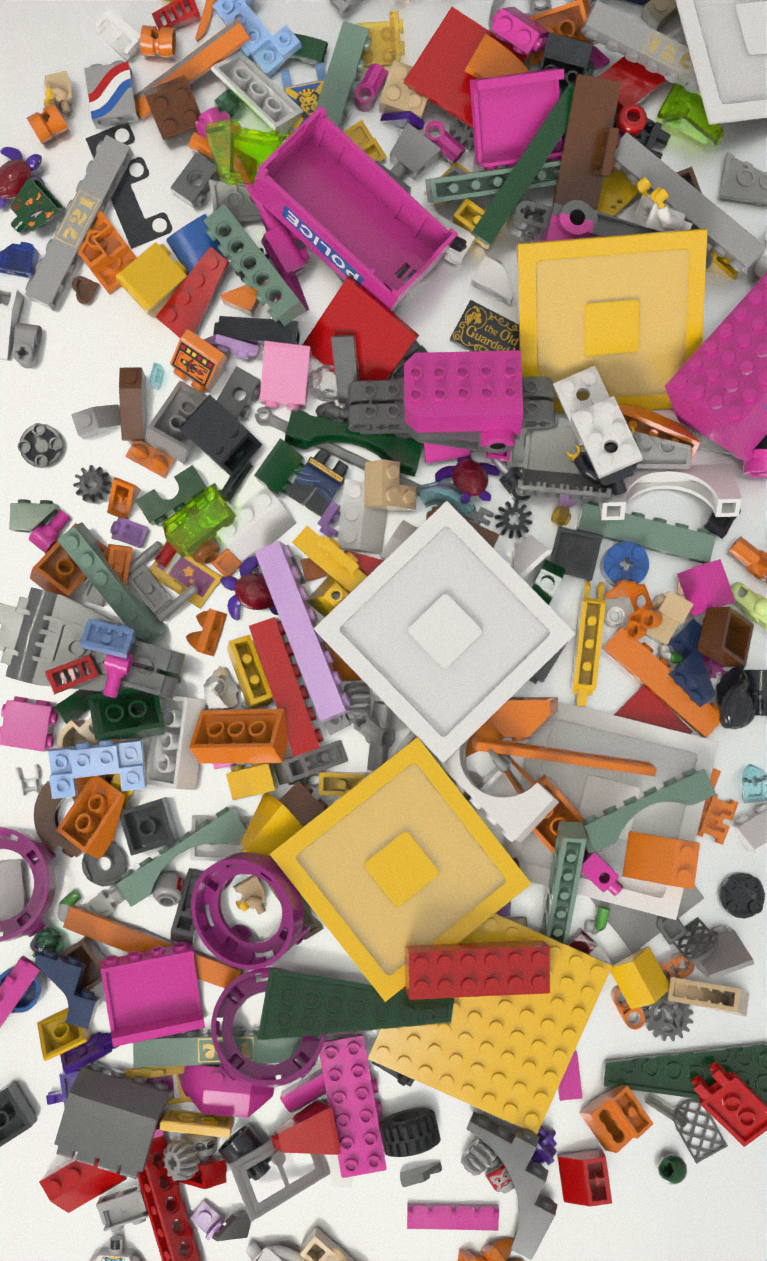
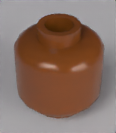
(207, 552)

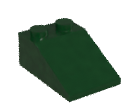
(128, 716)

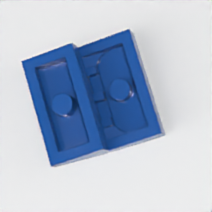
(192, 243)

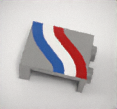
(111, 94)

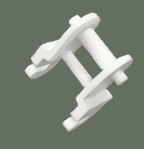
(22, 781)

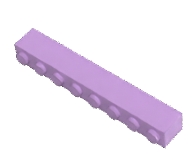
(299, 625)

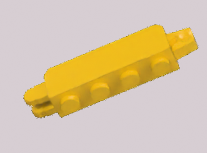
(587, 644)

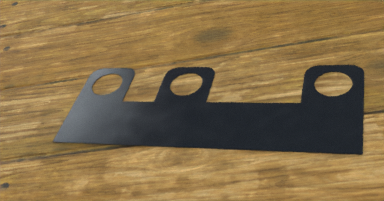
(135, 226)

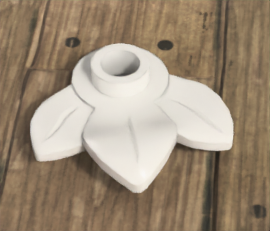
(620, 605)

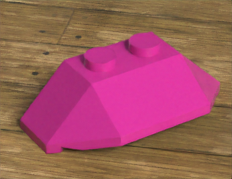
(219, 1095)

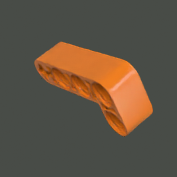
(673, 960)

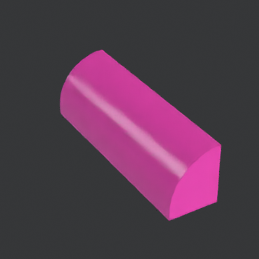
(304, 1091)

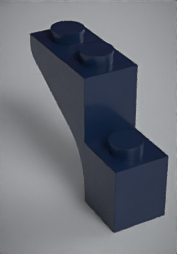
(691, 670)
(67, 976)

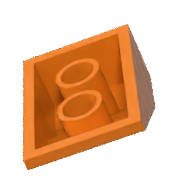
(563, 20)
(59, 573)
(93, 817)
(661, 860)

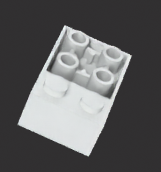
(10, 307)

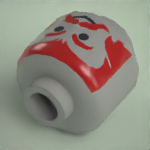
(168, 889)
(499, 1176)

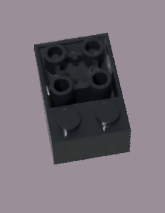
(566, 54)
(220, 436)

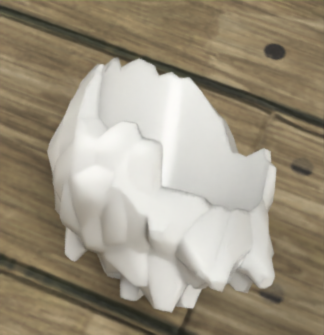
(220, 690)

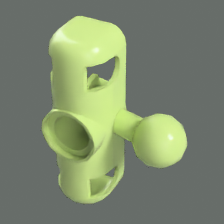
(751, 604)

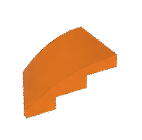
(493, 60)
(105, 253)

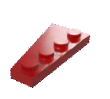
(194, 295)

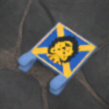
(305, 94)

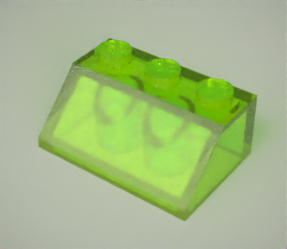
(199, 521)

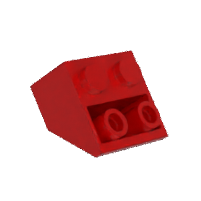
(585, 1178)

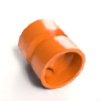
(158, 41)
(47, 123)

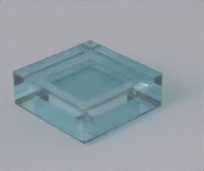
(156, 376)

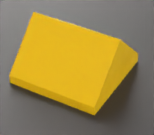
(640, 978)
(58, 1036)

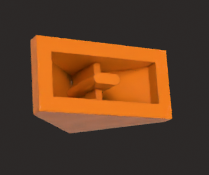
(241, 299)
(122, 498)

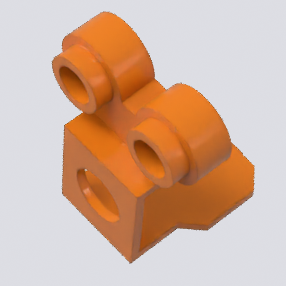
(642, 617)

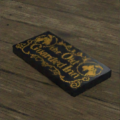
(485, 330)

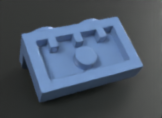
(107, 638)

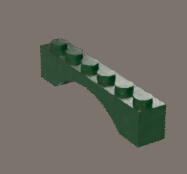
(308, 430)

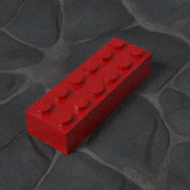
(285, 685)
(477, 969)

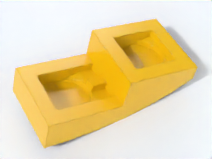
(362, 137)

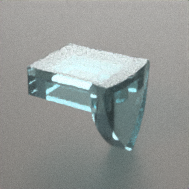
(754, 784)

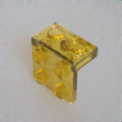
(385, 41)

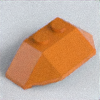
(656, 425)

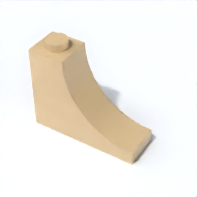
(709, 996)

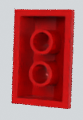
(77, 1183)

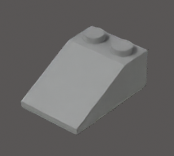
(164, 429)
(728, 956)

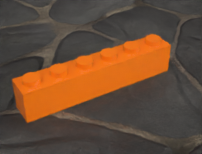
(654, 672)

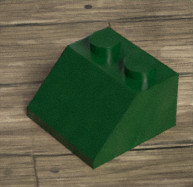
(280, 468)

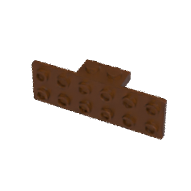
(588, 141)

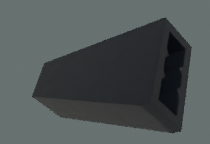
(257, 330)

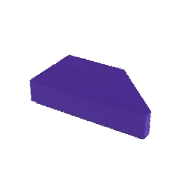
(400, 119)

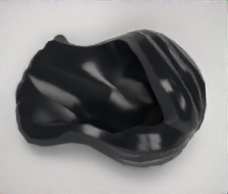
(734, 700)

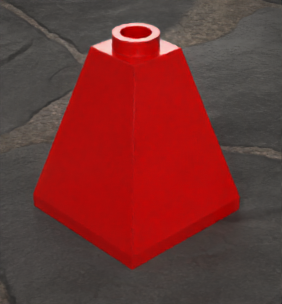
(309, 1132)

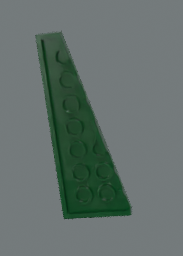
(321, 1005)
(673, 1072)

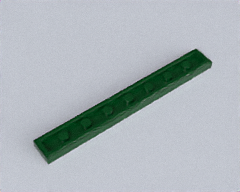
(525, 170)

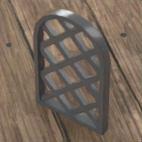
(705, 953)
(709, 1152)

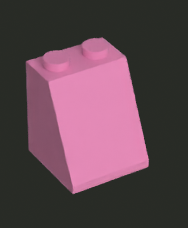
(285, 375)

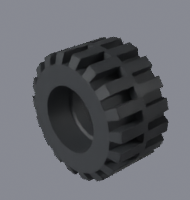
(409, 1132)

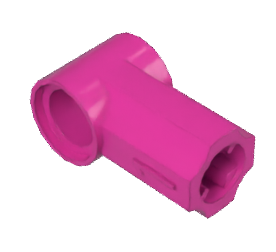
(370, 87)
(450, 147)

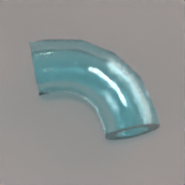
(440, 492)

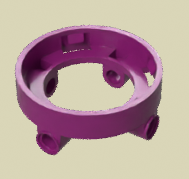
(40, 859)
(234, 943)
(233, 1061)

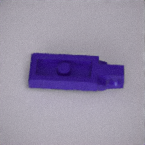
(83, 1054)

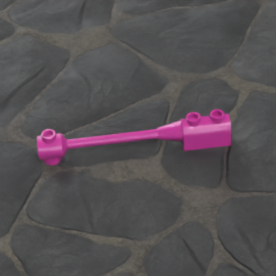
(278, 240)

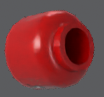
(631, 119)

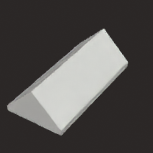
(258, 92)

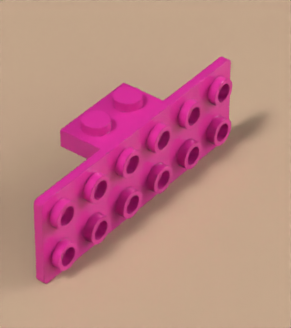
(354, 1105)

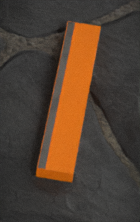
(199, 60)

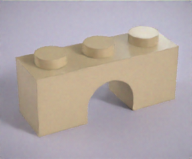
(321, 1248)

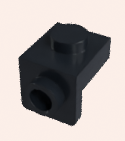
(719, 525)

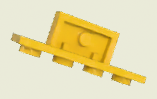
(330, 558)

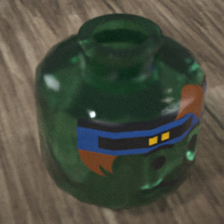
(46, 939)

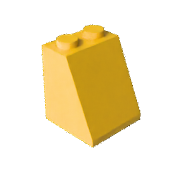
(151, 277)

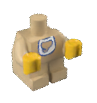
(58, 90)
(252, 895)

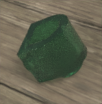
(230, 103)

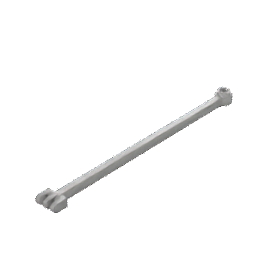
(358, 461)

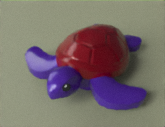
(15, 173)
(469, 477)
(249, 590)

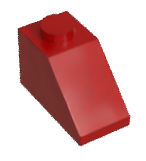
(210, 1174)

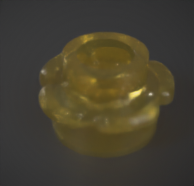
(561, 516)

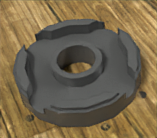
(107, 877)

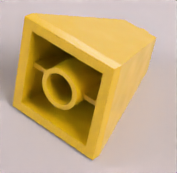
(322, 598)
(269, 827)

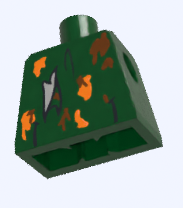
(35, 206)

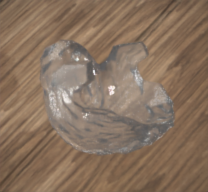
(323, 383)

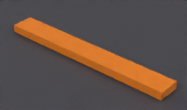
(564, 756)
(132, 939)

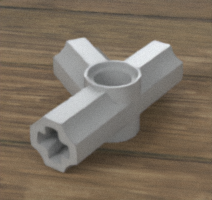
(376, 732)

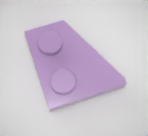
(232, 346)

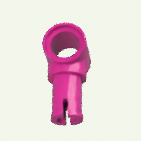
(46, 536)
(116, 670)

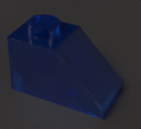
(19, 260)

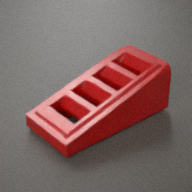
(173, 7)
(68, 666)

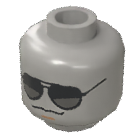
(204, 1145)

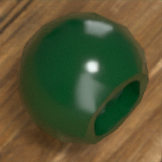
(672, 1169)

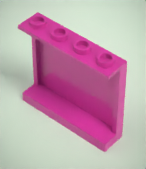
(510, 113)
(151, 993)

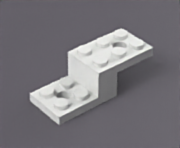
(597, 422)

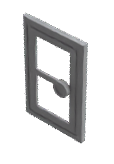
(278, 1158)

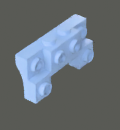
(265, 49)
(94, 760)

